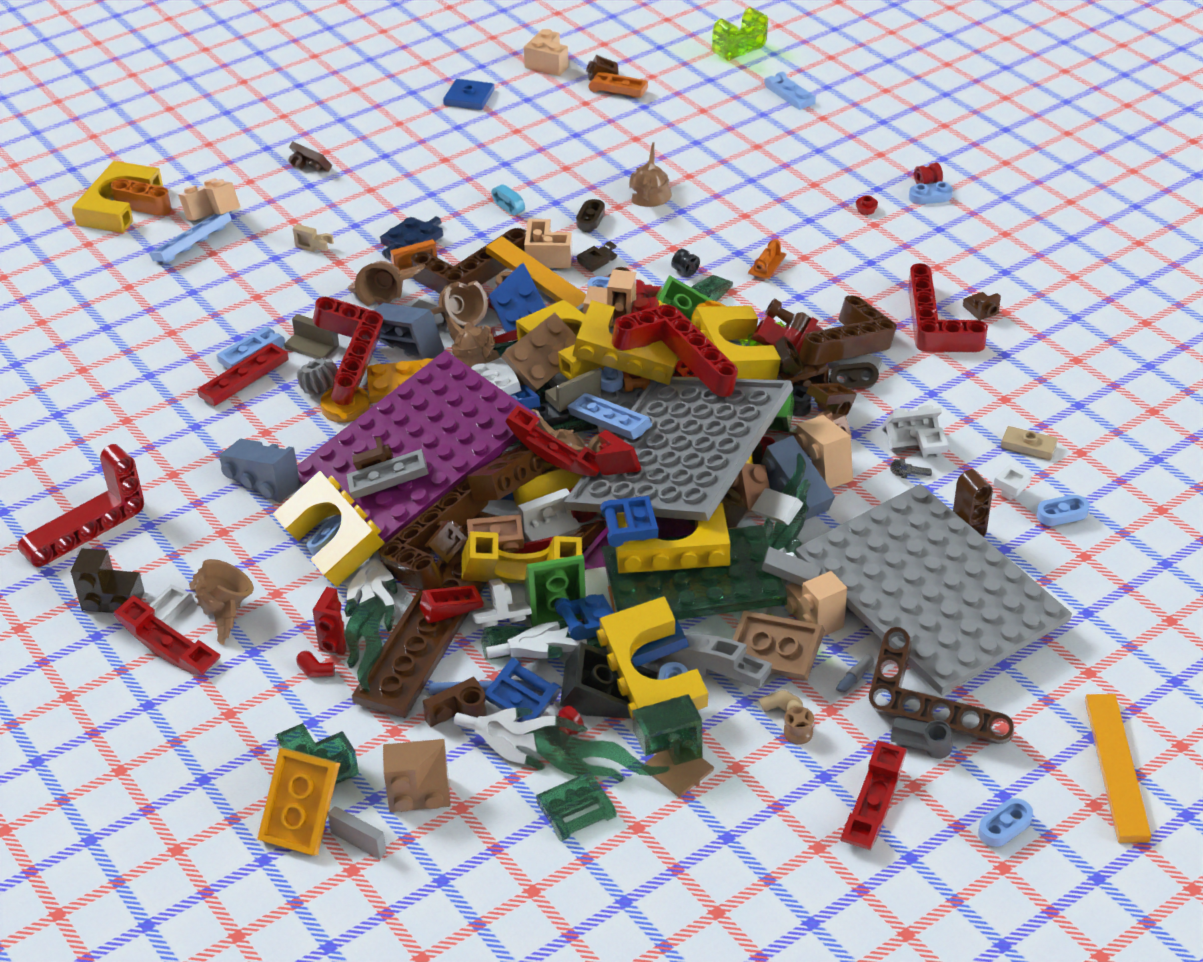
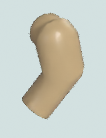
(781, 699)

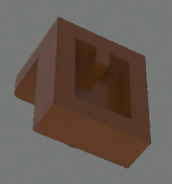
(601, 64)
(982, 306)
(373, 456)
(446, 540)

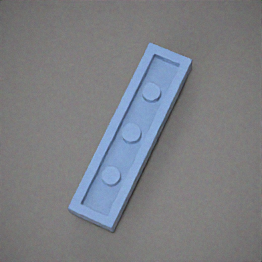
(185, 240)
(610, 416)

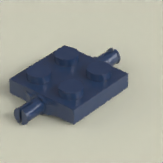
(410, 232)

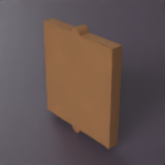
(681, 776)

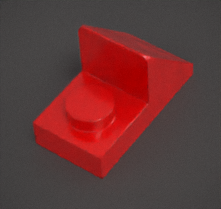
(616, 455)

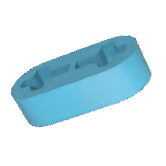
(508, 199)

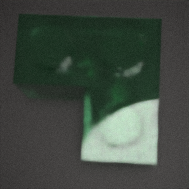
(670, 727)
(333, 748)

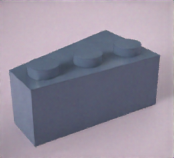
(410, 330)
(780, 466)
(262, 468)

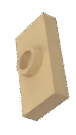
(1029, 442)

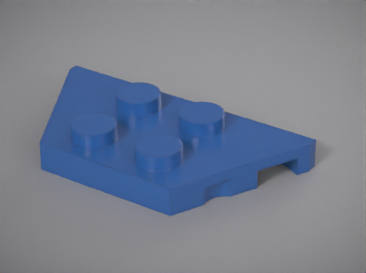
(516, 298)

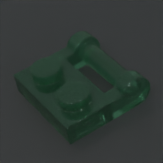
(571, 798)

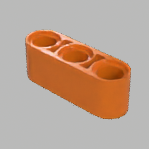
(142, 196)

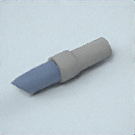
(855, 673)

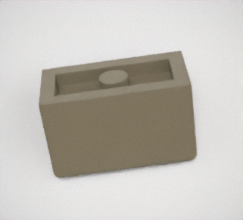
(310, 339)
(569, 391)

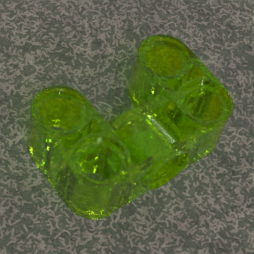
(731, 42)

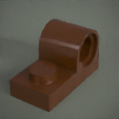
(832, 397)
(461, 698)

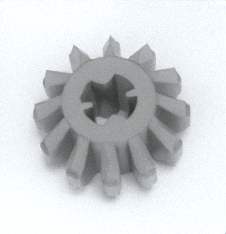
(317, 375)

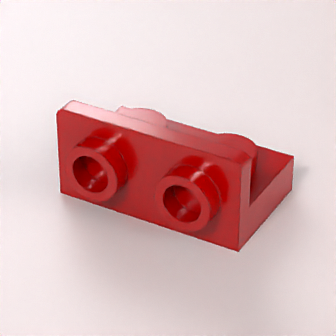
(329, 622)

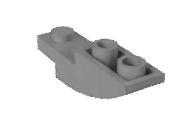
(723, 657)

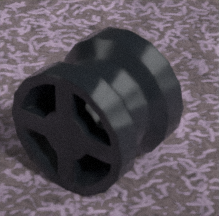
(685, 262)
(802, 402)

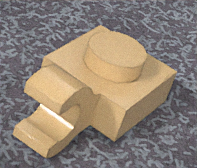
(307, 238)

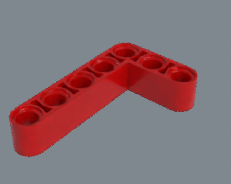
(364, 329)
(936, 334)
(683, 338)
(91, 518)

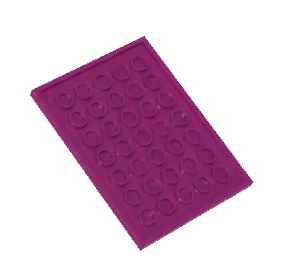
(439, 409)

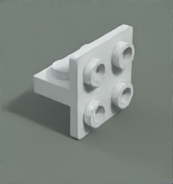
(903, 425)
(547, 517)
(502, 606)

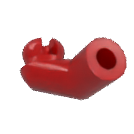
(312, 667)

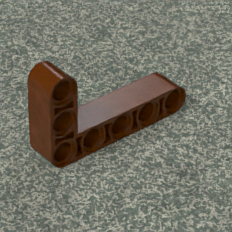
(476, 267)
(862, 334)
(973, 500)
(406, 552)
(927, 702)

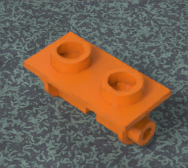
(768, 260)

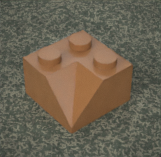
(416, 775)

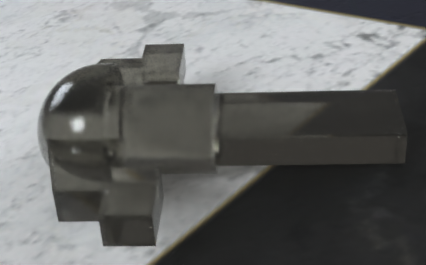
(900, 468)

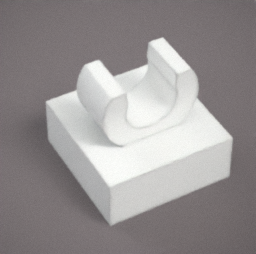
(932, 441)
(1012, 482)

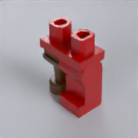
(796, 326)

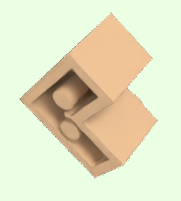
(546, 53)
(209, 199)
(548, 247)
(619, 293)
(828, 449)
(819, 601)

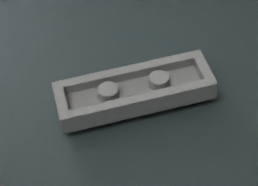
(387, 474)

